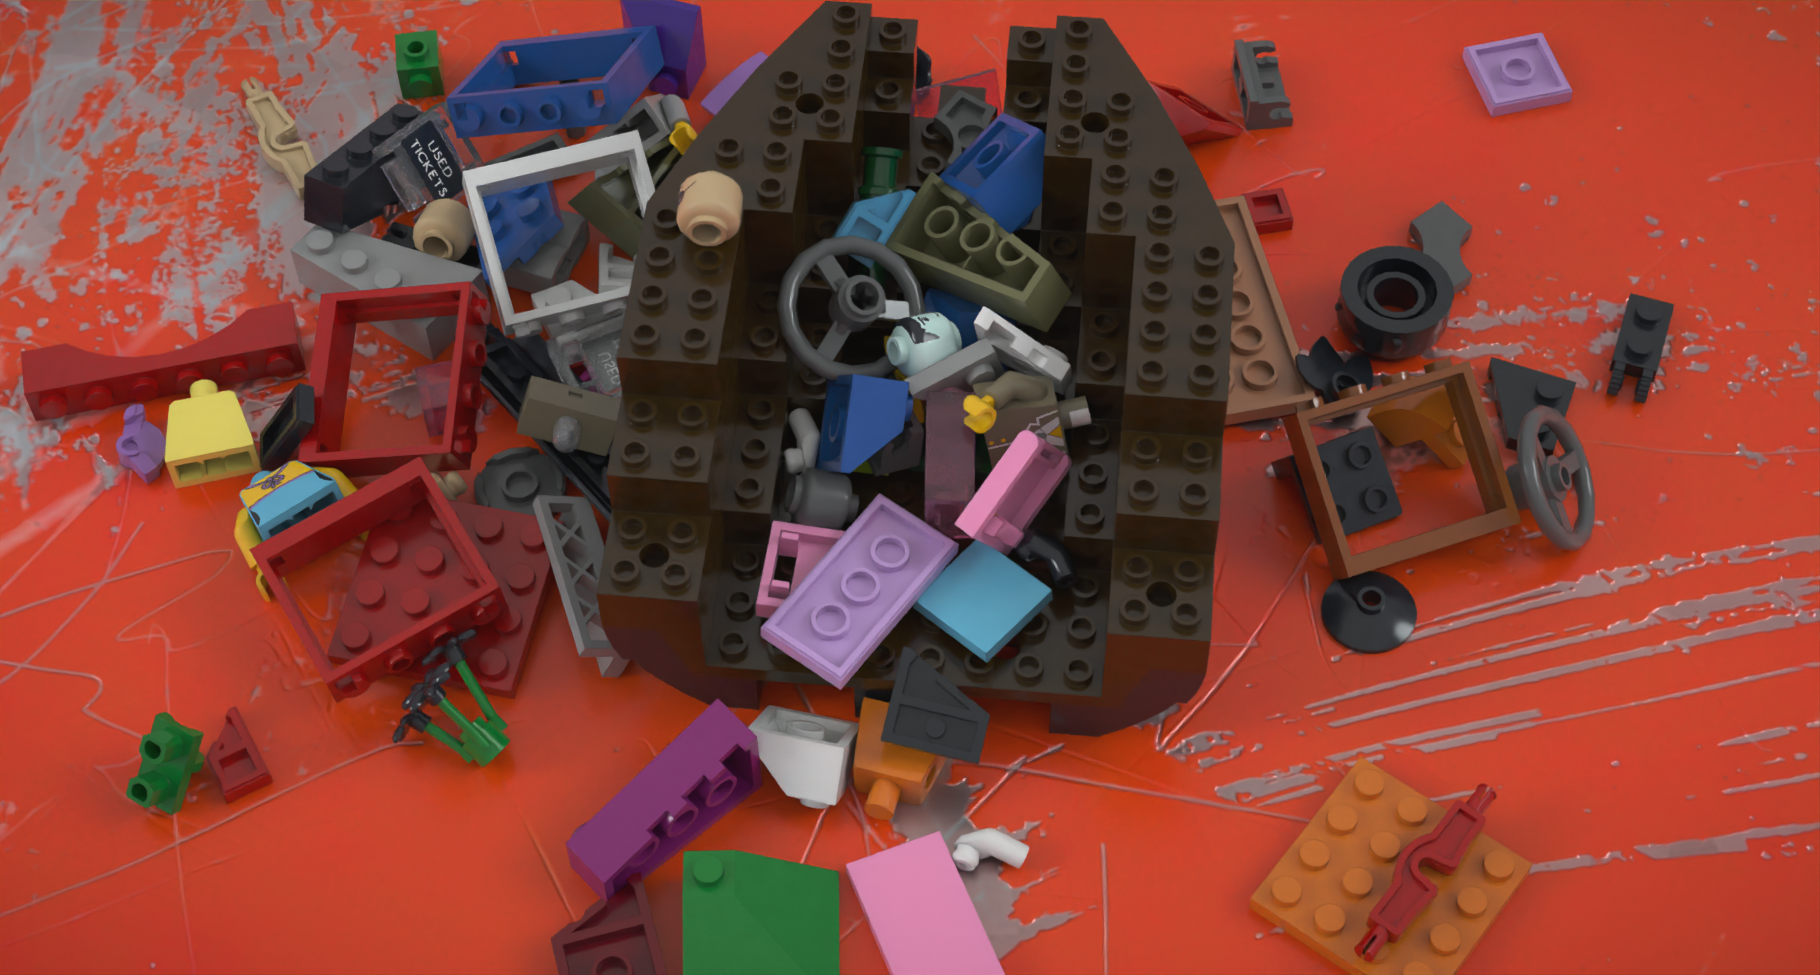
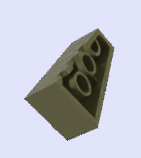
(974, 258)

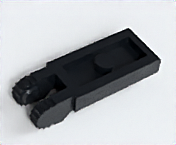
(1640, 344)

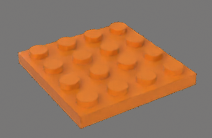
(1347, 864)

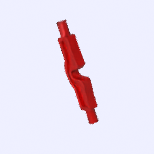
(1412, 890)

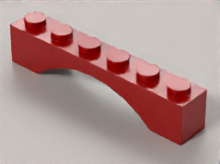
(73, 381)

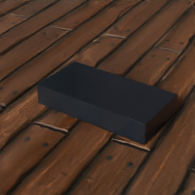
(287, 428)

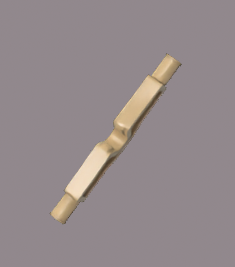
(274, 131)

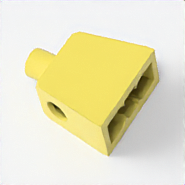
(208, 437)

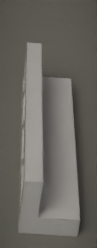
(576, 563)

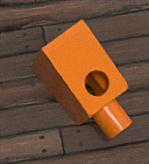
(888, 770)

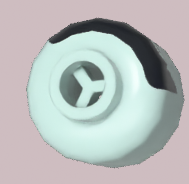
(922, 341)

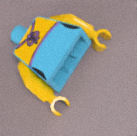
(282, 500)

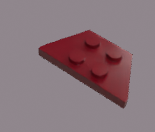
(612, 937)

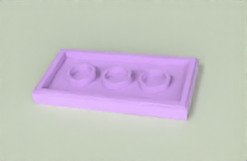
(859, 591)

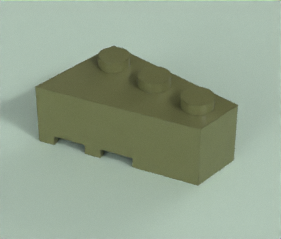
(612, 200)

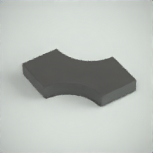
(963, 121)
(1441, 235)

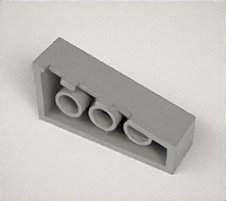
(358, 262)

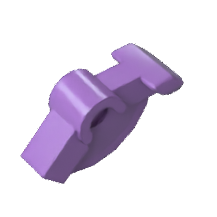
(141, 444)

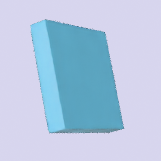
(983, 599)

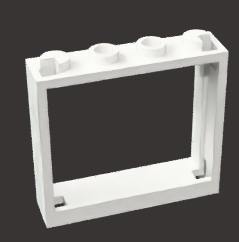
(540, 169)

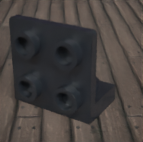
(1355, 478)

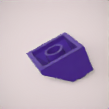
(680, 40)

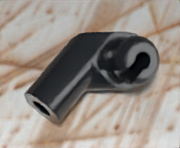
(1053, 552)

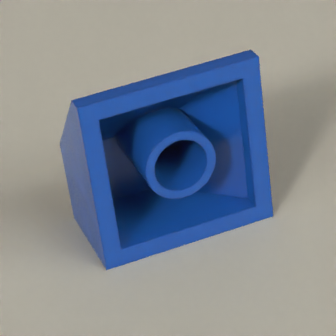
(1002, 171)
(860, 419)

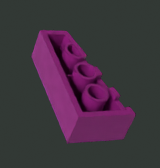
(668, 802)

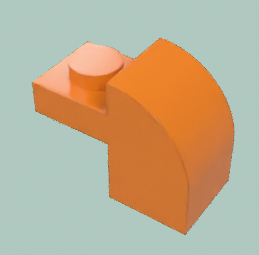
(1425, 418)

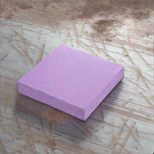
(1517, 74)

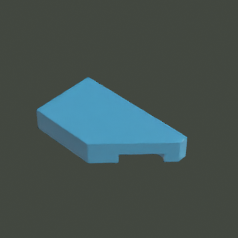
(874, 218)

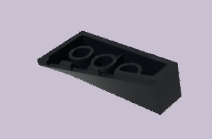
(349, 183)

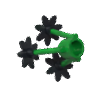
(480, 738)

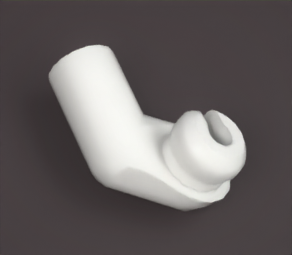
(987, 843)

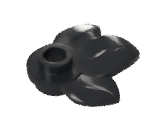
(1329, 373)

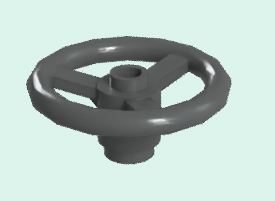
(846, 317)
(1543, 480)

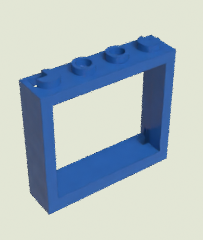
(490, 106)

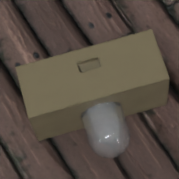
(568, 416)

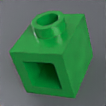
(419, 64)

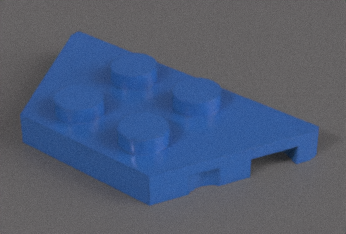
(521, 222)

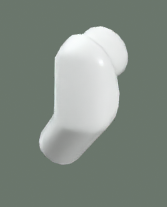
(807, 442)

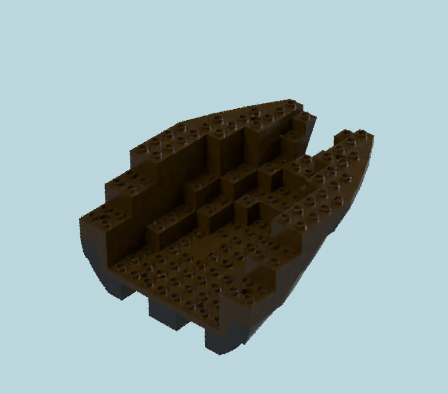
(714, 380)

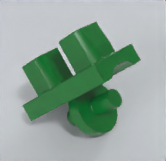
(168, 760)

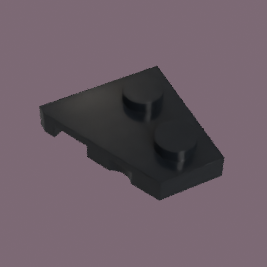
(1521, 390)
(933, 714)

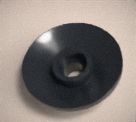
(1364, 626)

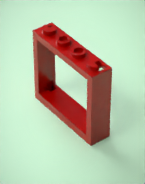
(332, 365)
(349, 519)

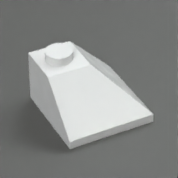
(807, 753)

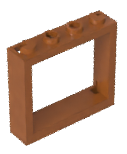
(1478, 442)

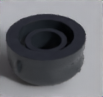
(1397, 279)

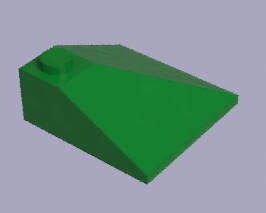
(758, 916)

